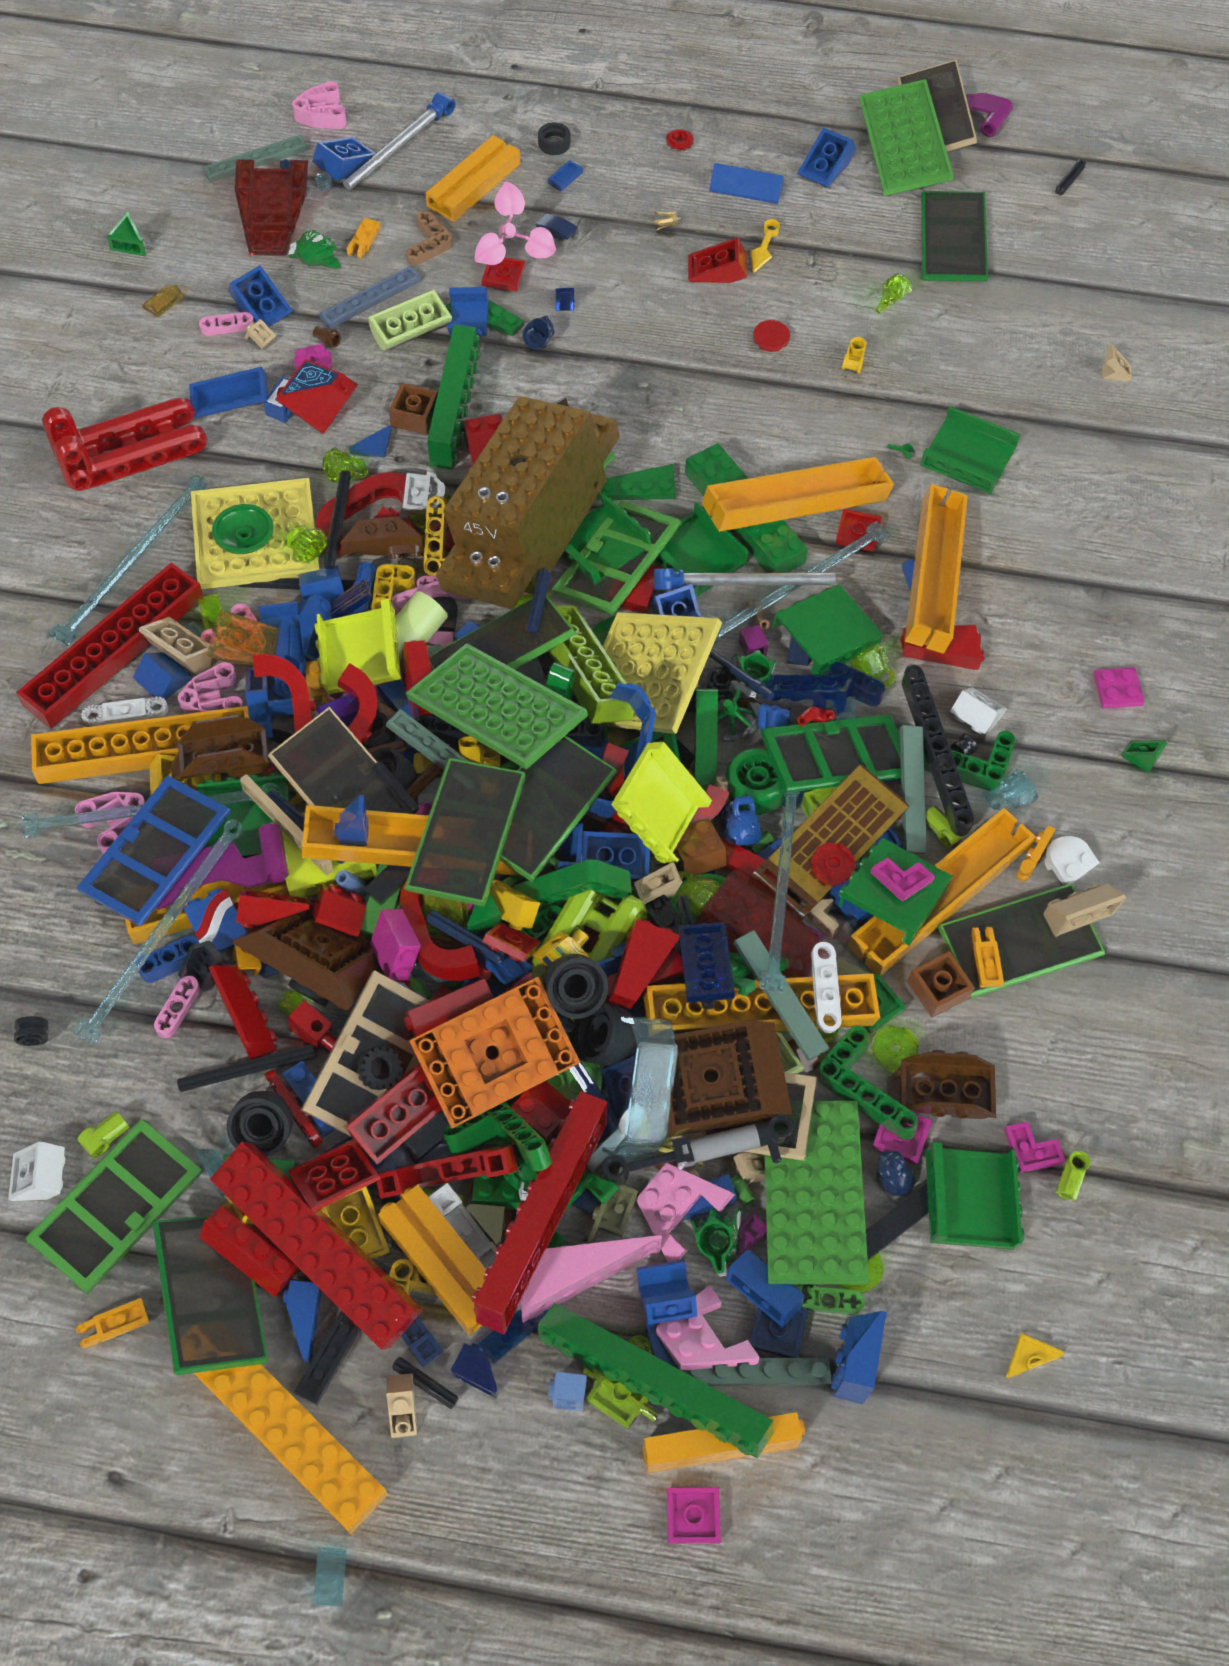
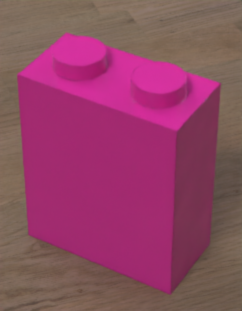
(395, 944)

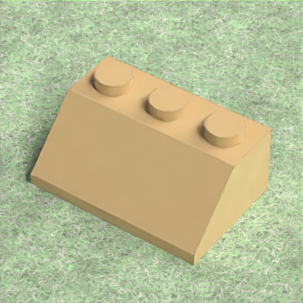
(178, 644)
(1083, 908)

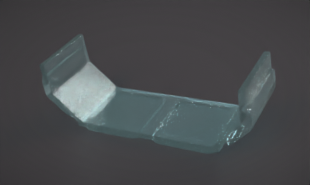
(650, 1088)

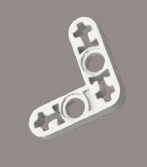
(599, 1156)

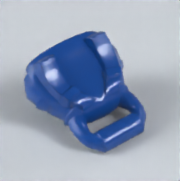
(772, 716)
(743, 825)

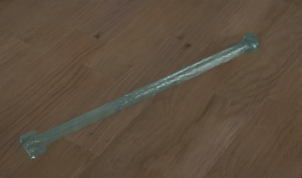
(872, 534)
(65, 633)
(116, 813)
(157, 934)
(772, 975)

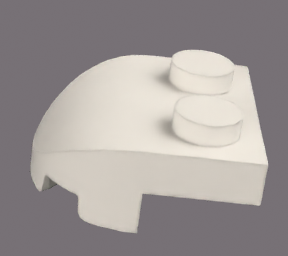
(419, 490)
(1069, 858)

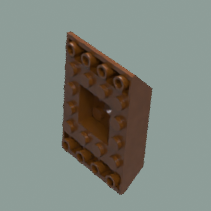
(314, 956)
(748, 1083)

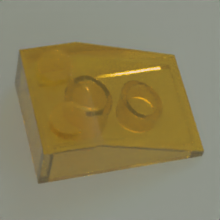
(238, 638)

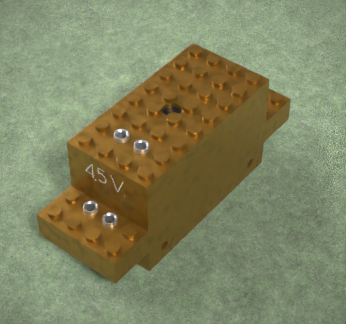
(524, 499)

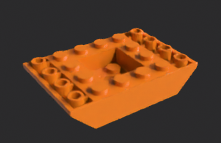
(528, 1044)

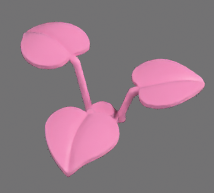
(509, 202)

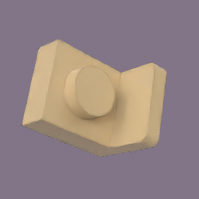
(260, 333)

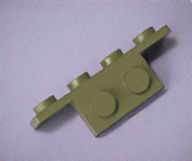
(614, 1213)

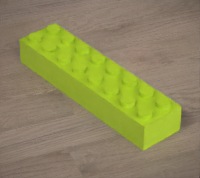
(595, 671)

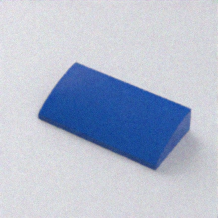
(229, 392)

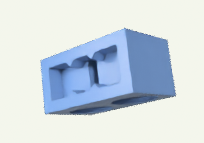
(568, 1391)

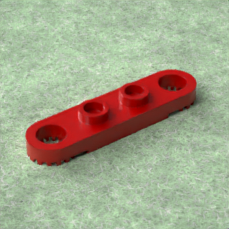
(300, 1117)

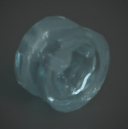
(323, 181)

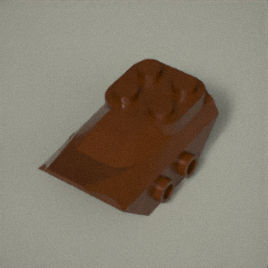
(383, 537)
(222, 746)
(945, 1085)

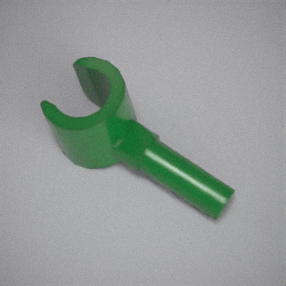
(905, 449)

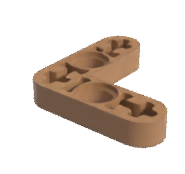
(439, 240)

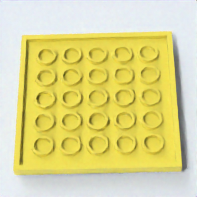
(288, 506)
(662, 657)

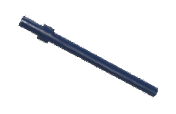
(755, 685)

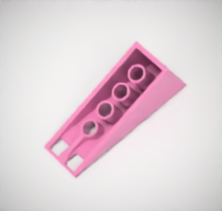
(575, 1268)

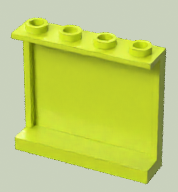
(359, 639)
(659, 800)
(306, 878)

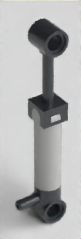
(691, 1151)

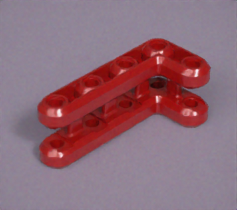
(82, 449)

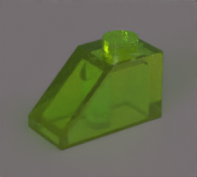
(210, 608)

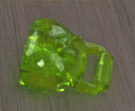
(893, 290)
(337, 460)
(306, 543)
(874, 663)
(698, 890)

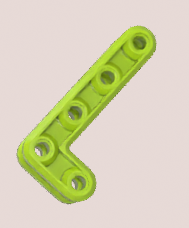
(587, 910)

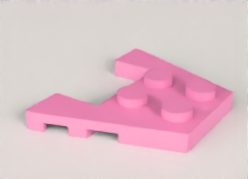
(432, 590)
(669, 1200)
(694, 1343)

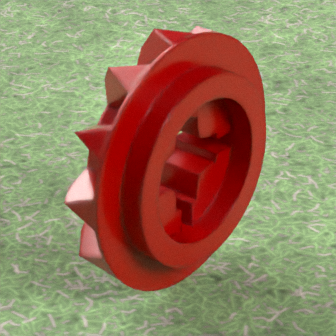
(674, 136)

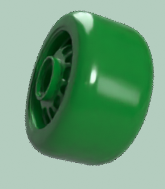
(754, 775)

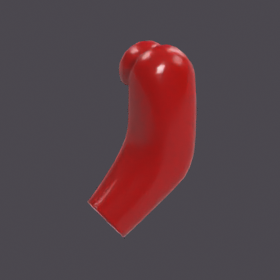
(815, 714)

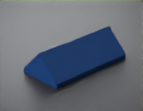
(746, 183)

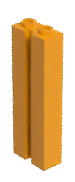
(473, 178)
(435, 1253)
(702, 1447)

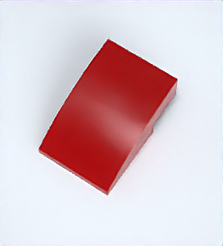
(642, 594)

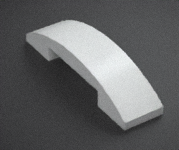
(461, 1221)

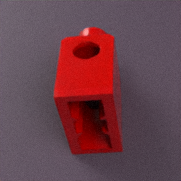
(306, 1021)

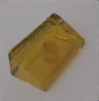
(163, 300)

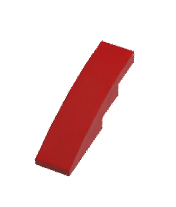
(744, 859)

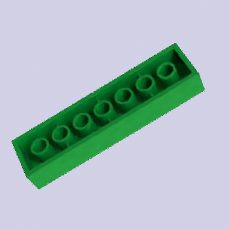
(453, 397)
(770, 543)

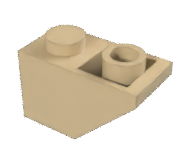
(401, 1405)

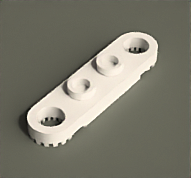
(124, 711)
(826, 987)

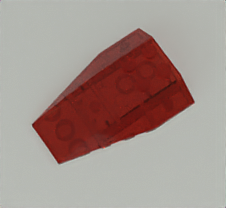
(270, 204)
(750, 906)

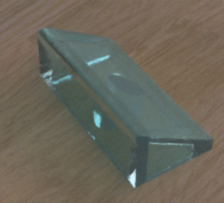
(211, 1161)
(329, 1577)

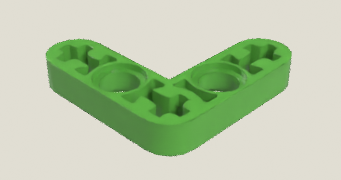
(815, 1302)

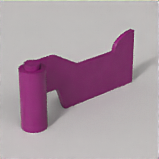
(996, 107)
(232, 867)

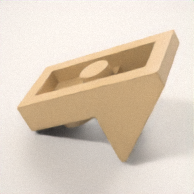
(1116, 366)
(660, 882)
(818, 918)
(750, 1167)

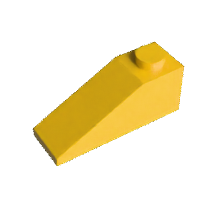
(514, 906)

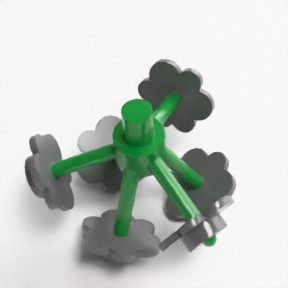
(729, 710)

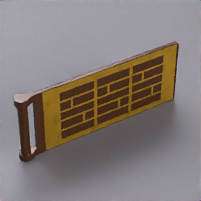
(851, 815)

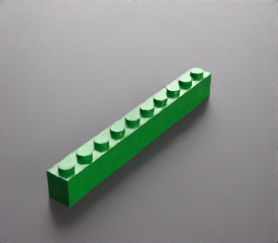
(656, 1380)

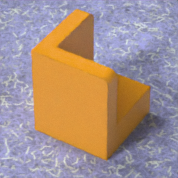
(246, 961)

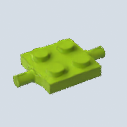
(617, 1401)

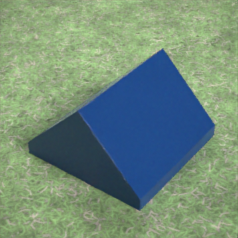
(323, 582)
(676, 602)
(161, 675)

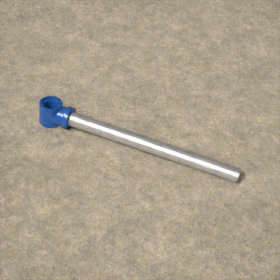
(440, 105)
(668, 579)

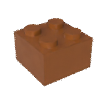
(413, 408)
(700, 849)
(940, 984)

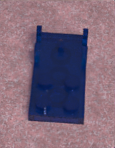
(814, 687)
(706, 962)

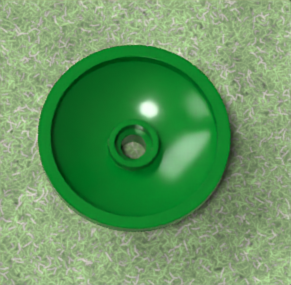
(242, 529)

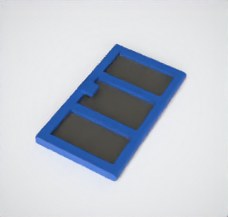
(153, 850)

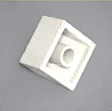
(977, 710)
(37, 1172)

